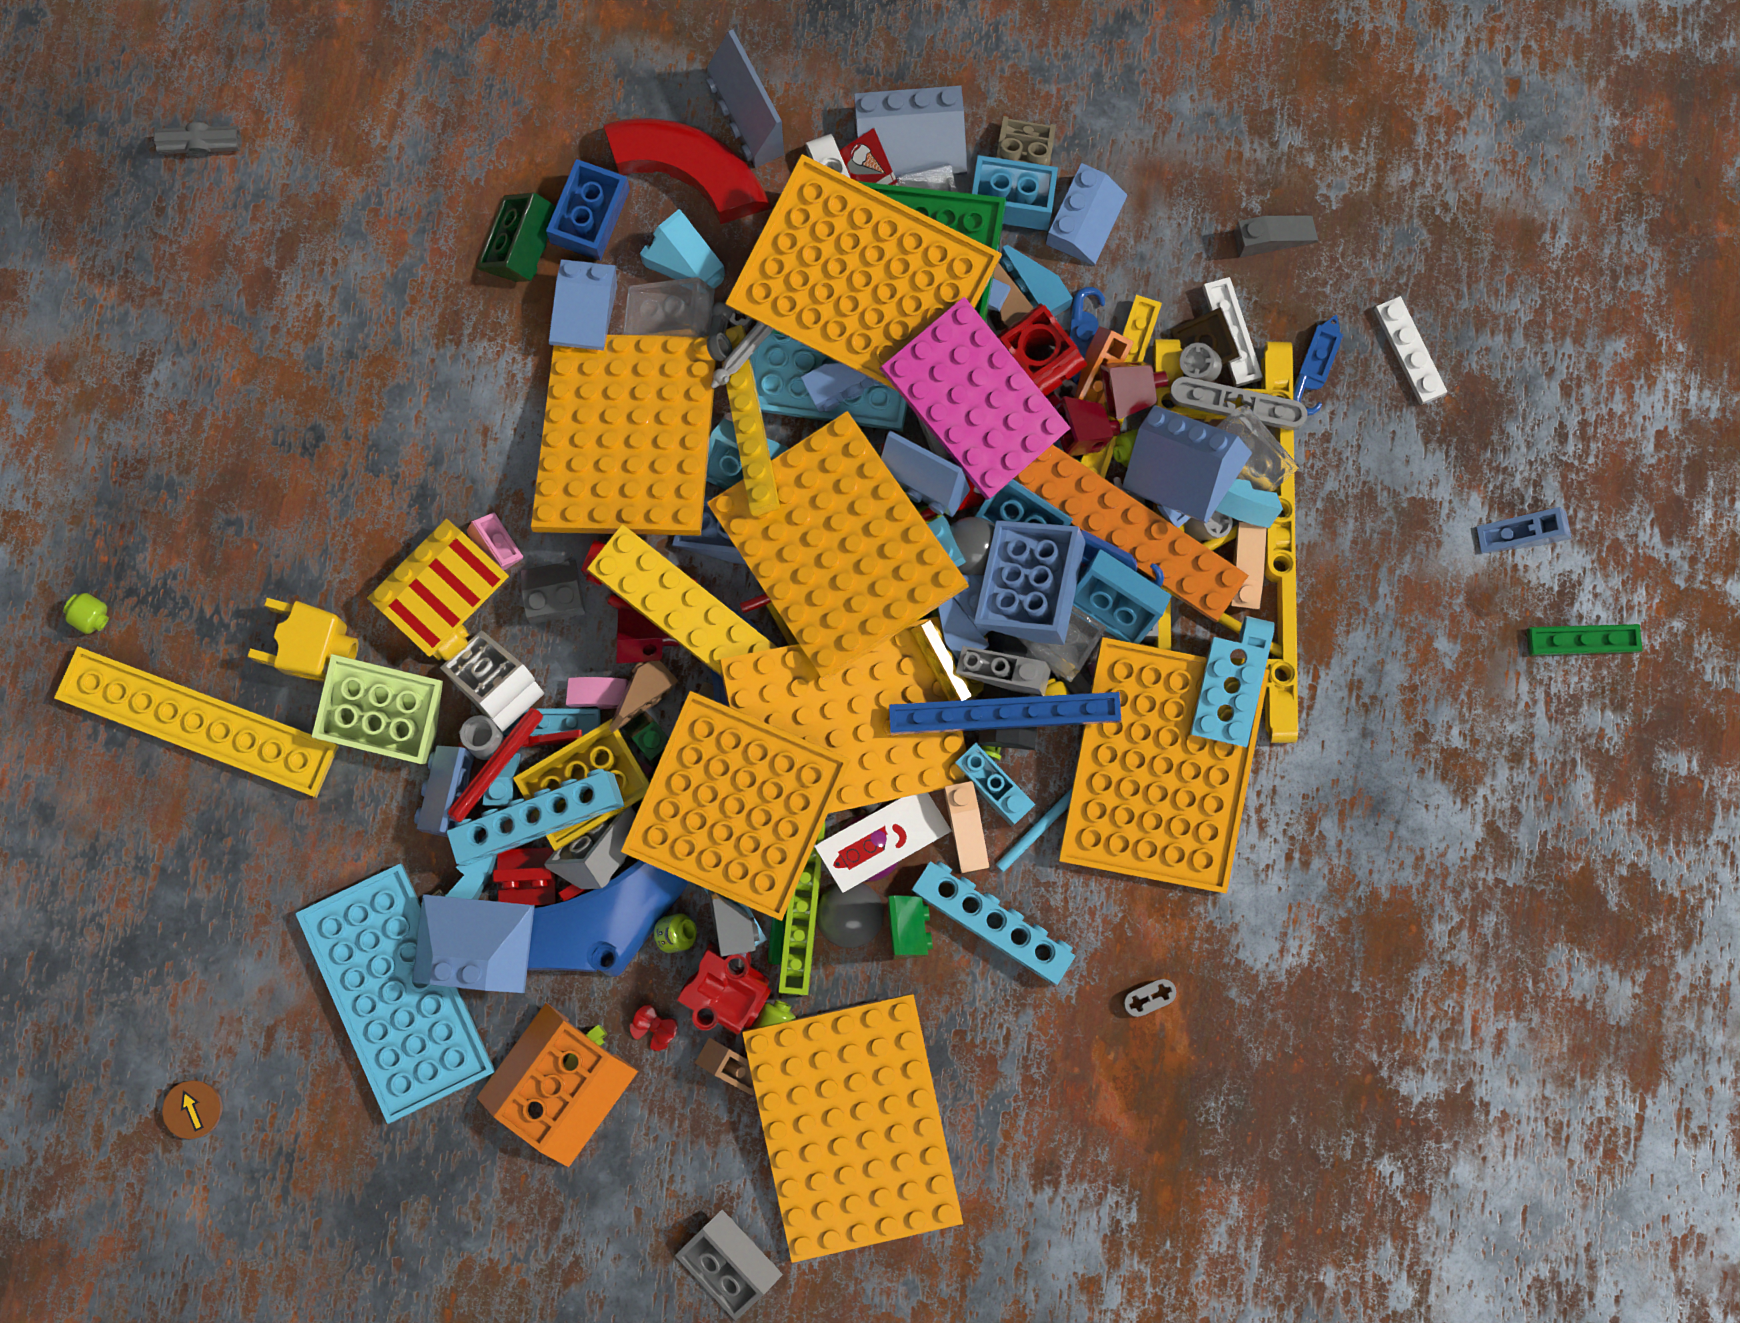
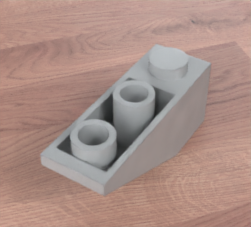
(1004, 670)

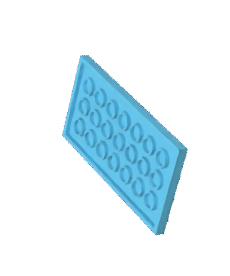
(406, 1033)

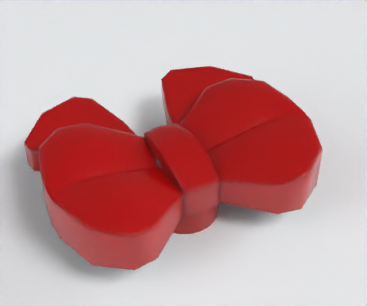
(663, 1029)

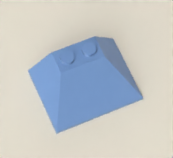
(473, 944)

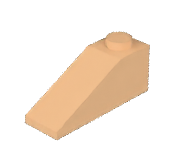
(1250, 558)
(966, 826)

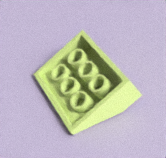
(379, 709)

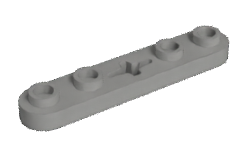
(1210, 398)

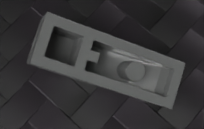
(1273, 234)

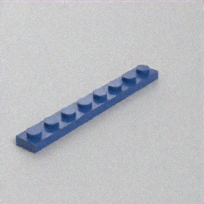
(1005, 713)

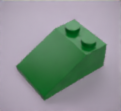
(907, 927)

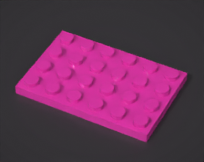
(975, 398)

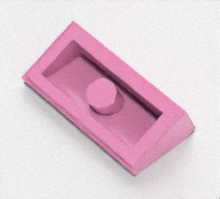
(494, 540)

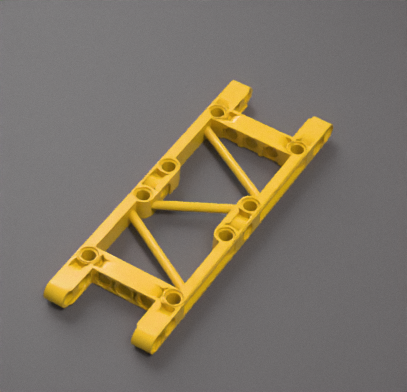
(1280, 696)

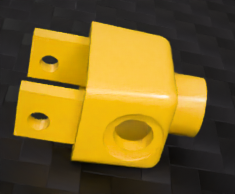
(306, 641)

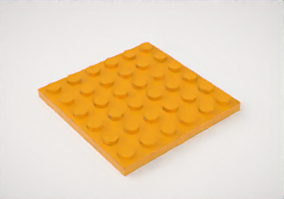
(735, 805)

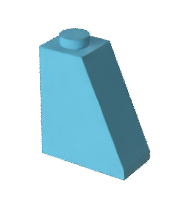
(682, 252)

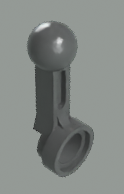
(717, 342)

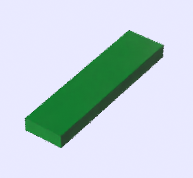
(1584, 640)

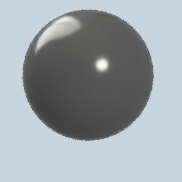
(974, 541)
(850, 917)

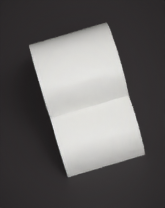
(493, 680)

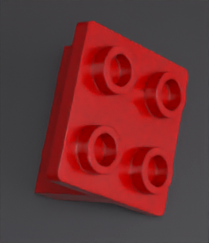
(524, 877)

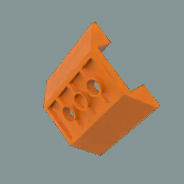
(571, 1099)

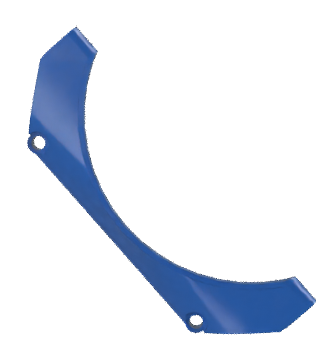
(608, 919)

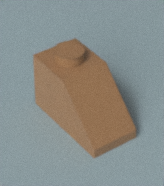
(726, 1065)

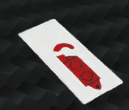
(908, 826)

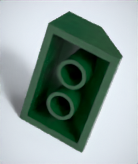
(517, 237)

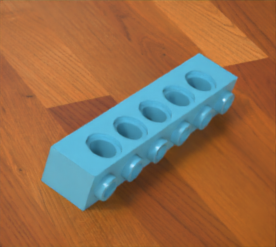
(465, 835)
(1060, 952)

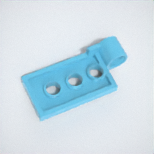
(1255, 642)

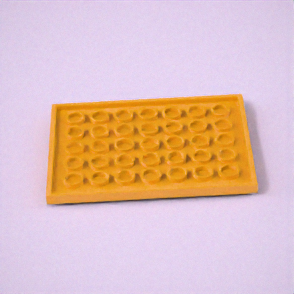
(855, 270)
(626, 437)
(843, 551)
(853, 715)
(1147, 789)
(852, 1127)

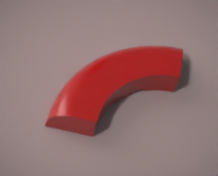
(691, 157)

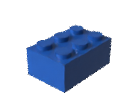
(588, 209)

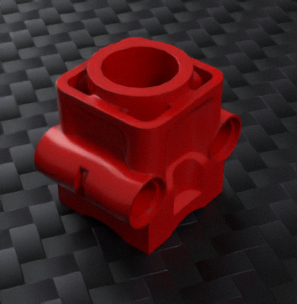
(1039, 329)
(727, 990)

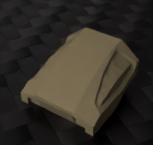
(1026, 141)

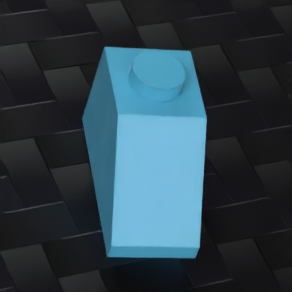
(504, 787)

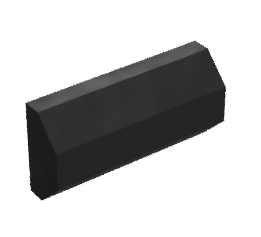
(1011, 737)

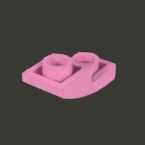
(595, 691)

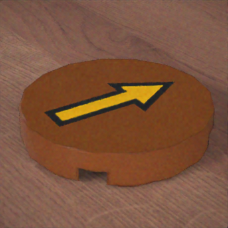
(192, 1109)

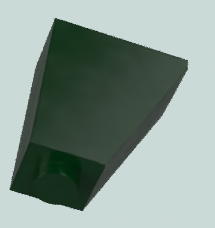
(647, 737)

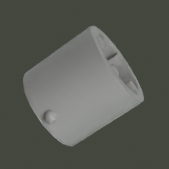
(1200, 362)
(1217, 527)
(481, 736)

